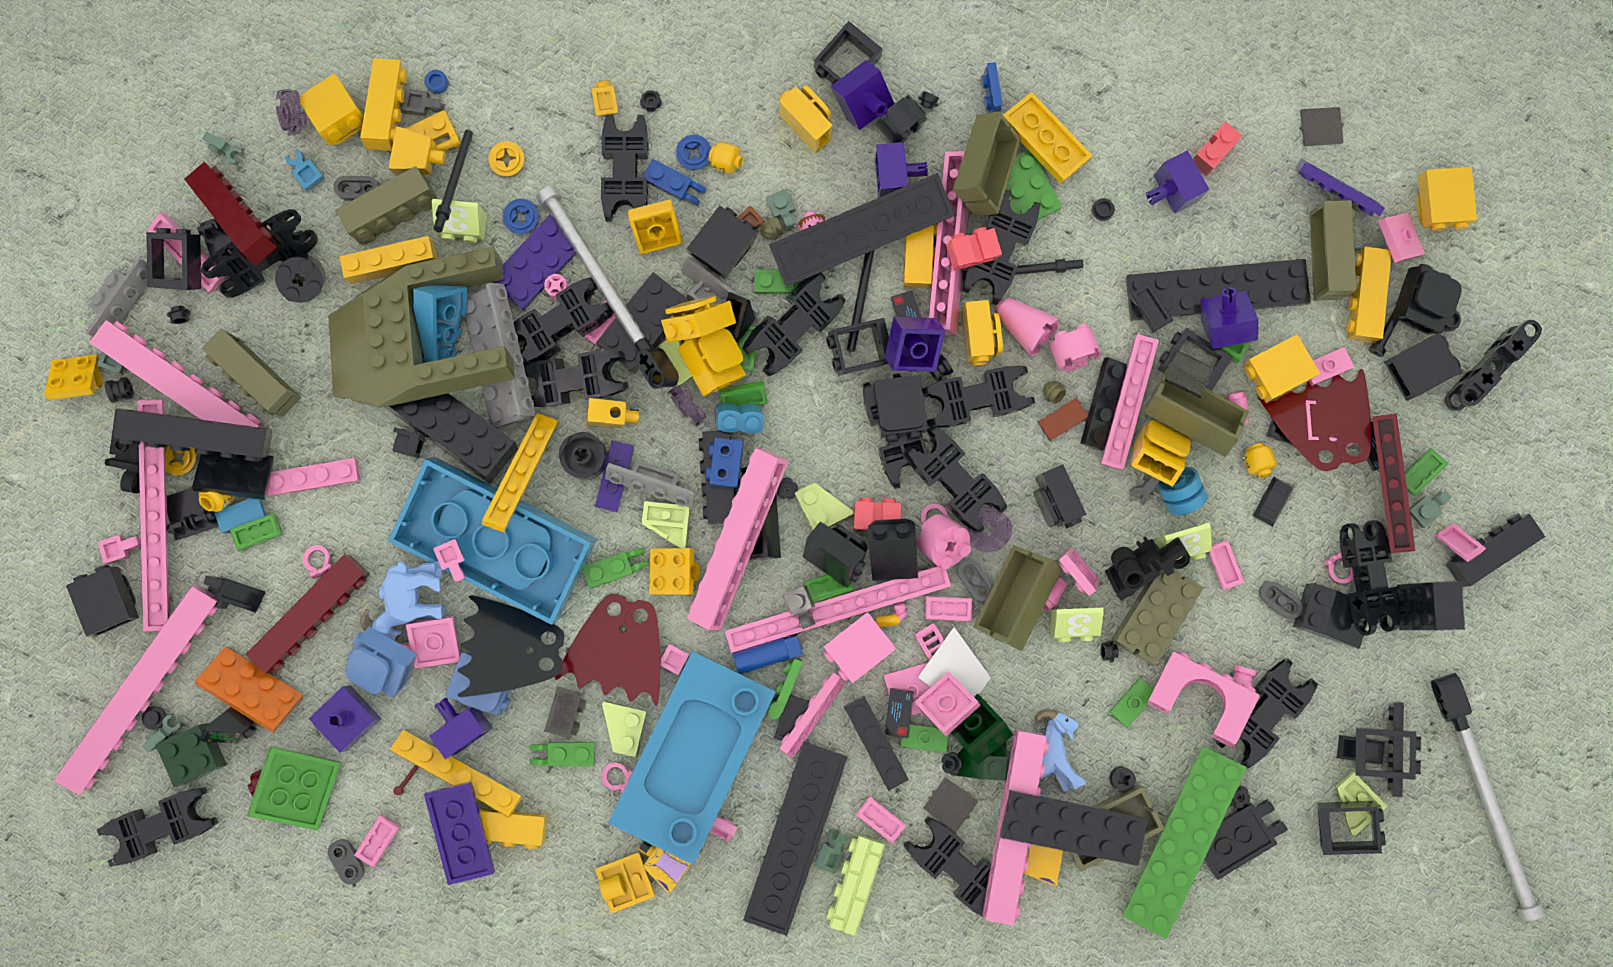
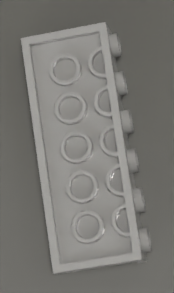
(491, 327)

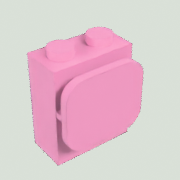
(858, 648)

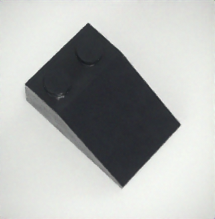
(1328, 615)

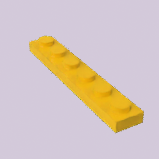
(520, 473)
(455, 772)

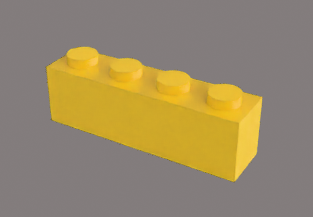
(383, 104)
(919, 258)
(386, 259)
(1370, 297)
(519, 828)

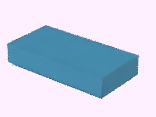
(239, 514)

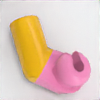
(895, 618)

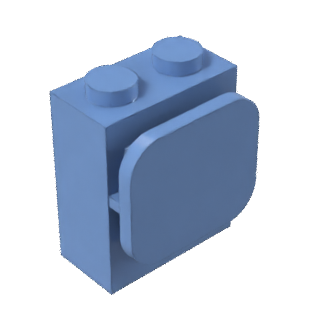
(379, 663)
(492, 703)

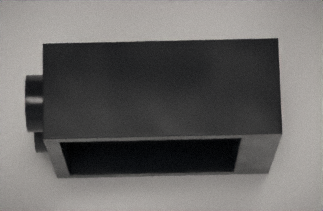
(858, 39)
(190, 259)
(881, 339)
(1178, 339)
(1415, 744)
(1351, 847)

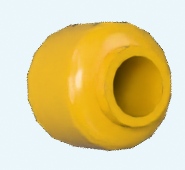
(725, 157)
(1259, 460)
(214, 501)

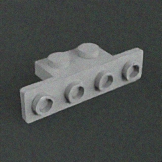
(707, 284)
(118, 295)
(651, 481)

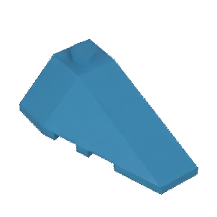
(438, 318)

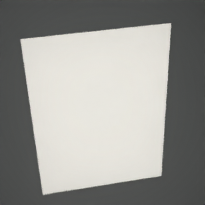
(960, 661)

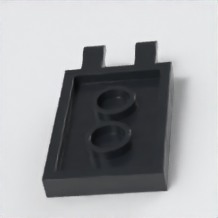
(1242, 838)

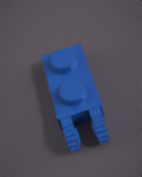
(672, 182)

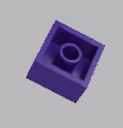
(863, 95)
(892, 168)
(1178, 183)
(1229, 319)
(914, 344)
(344, 718)
(459, 729)

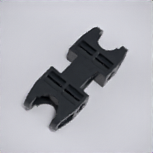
(624, 149)
(1009, 230)
(241, 269)
(545, 330)
(781, 335)
(591, 376)
(1482, 378)
(994, 393)
(893, 464)
(955, 479)
(1370, 577)
(1277, 699)
(138, 833)
(944, 856)

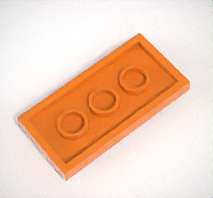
(249, 689)

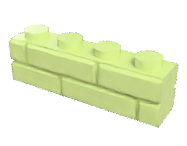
(856, 884)

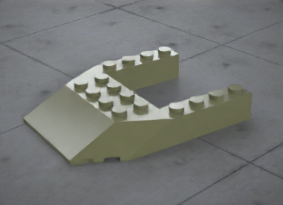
(379, 344)

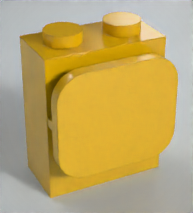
(332, 110)
(807, 116)
(1446, 198)
(697, 318)
(981, 333)
(713, 360)
(1281, 369)
(1160, 452)

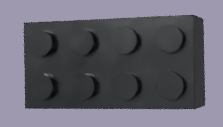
(648, 310)
(1431, 606)

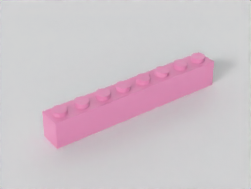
(946, 282)
(168, 376)
(737, 539)
(1009, 856)

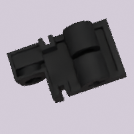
(125, 458)
(1139, 567)

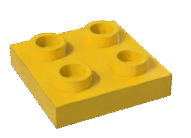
(73, 377)
(673, 571)
(624, 882)

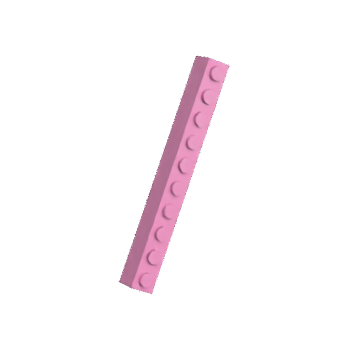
(136, 689)

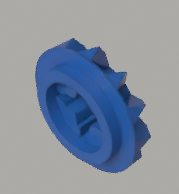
(692, 142)
(510, 216)

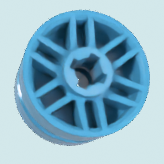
(1186, 494)

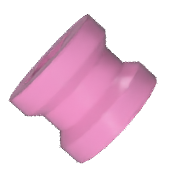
(553, 283)
(1243, 675)

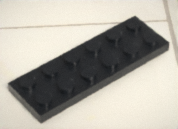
(1073, 827)

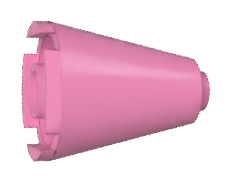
(1027, 324)

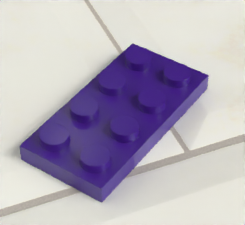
(1345, 191)
(534, 261)
(459, 833)

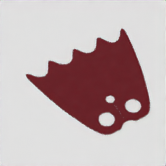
(1339, 411)
(616, 657)

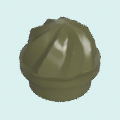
(771, 229)
(1054, 391)

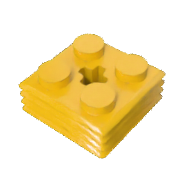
(646, 218)

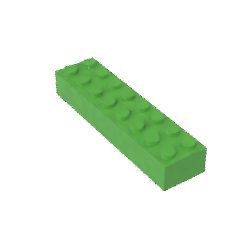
(1184, 842)

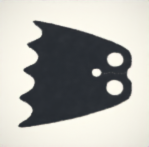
(500, 647)

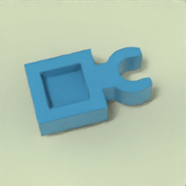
(305, 171)

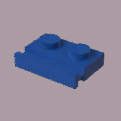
(990, 82)

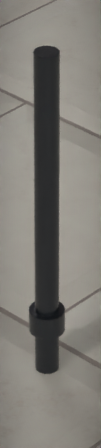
(443, 210)
(1059, 266)
(860, 299)

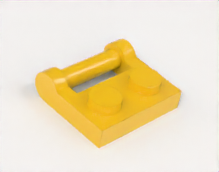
(438, 127)

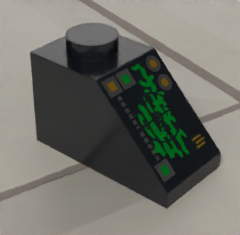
(229, 728)

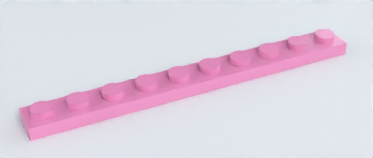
(153, 528)
(838, 608)

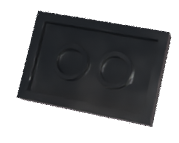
(233, 476)

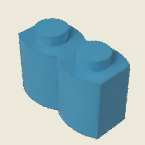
(733, 418)

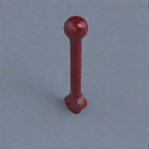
(398, 790)

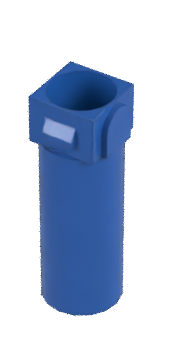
(767, 654)

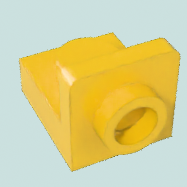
(604, 98)

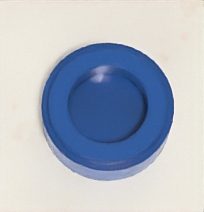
(436, 81)

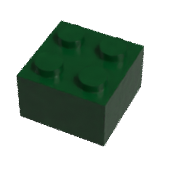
(981, 732)
(188, 757)

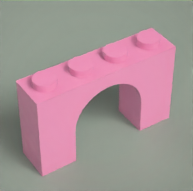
(1236, 699)

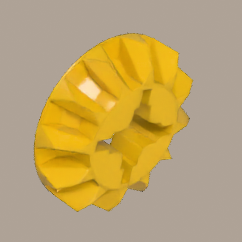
(499, 151)
(178, 468)

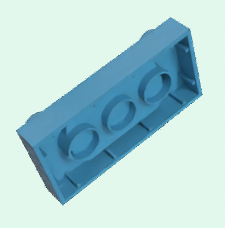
(526, 565)
(692, 758)

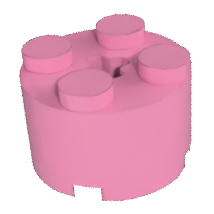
(1074, 348)
(943, 541)

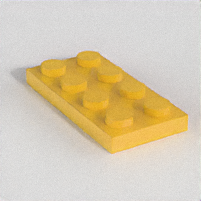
(1047, 138)

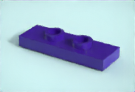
(610, 493)

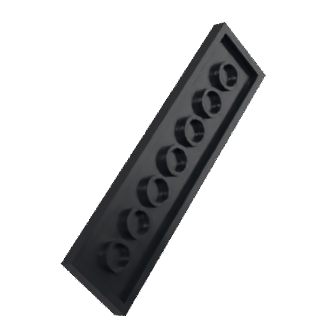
(861, 229)
(1266, 284)
(795, 838)

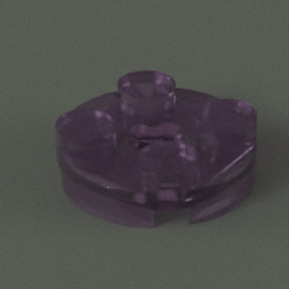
(289, 111)
(682, 399)
(997, 539)

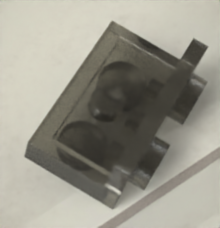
(565, 713)

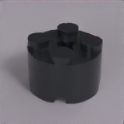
(901, 120)
(294, 289)
(580, 443)

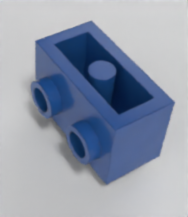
(725, 463)

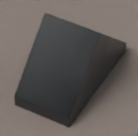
(743, 315)

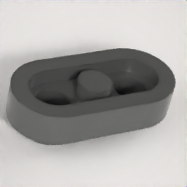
(357, 184)
(975, 580)
(1280, 598)
(346, 861)

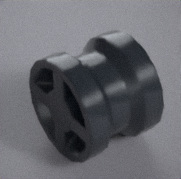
(943, 368)
(119, 389)
(1119, 775)

